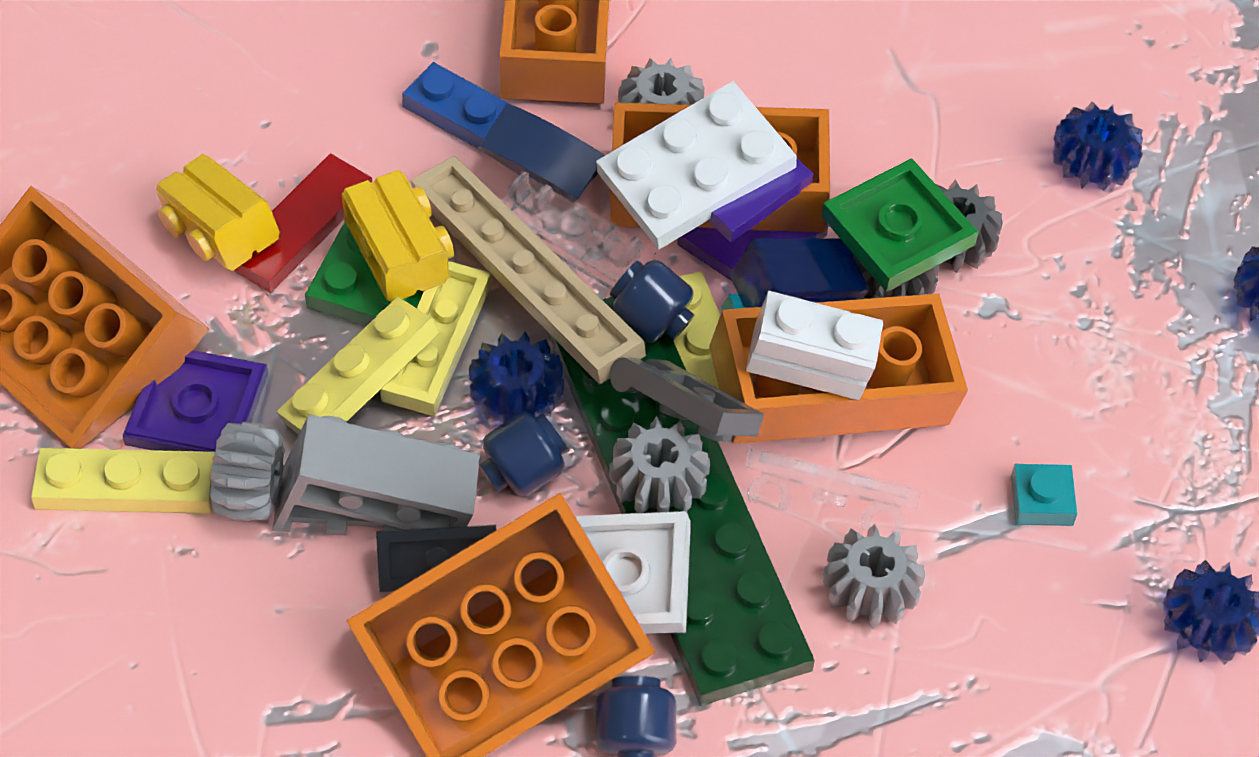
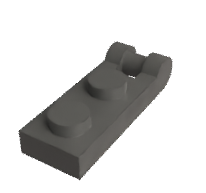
(687, 397)

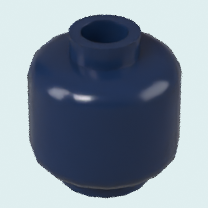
(653, 301)
(523, 454)
(636, 718)

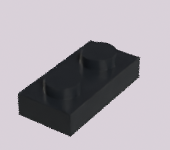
(412, 552)

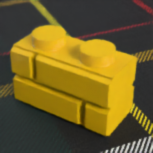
(216, 213)
(397, 235)

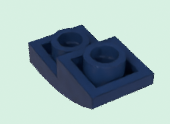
(541, 150)

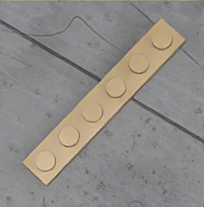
(529, 269)

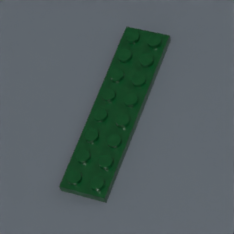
(737, 612)

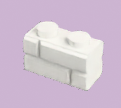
(814, 345)

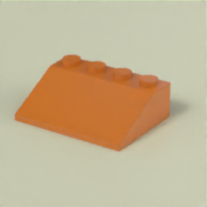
(81, 321)
(501, 634)

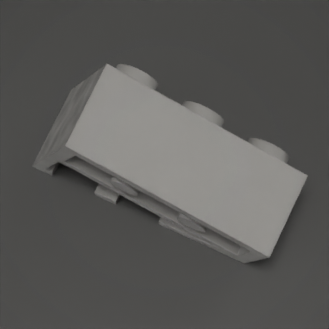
(373, 479)

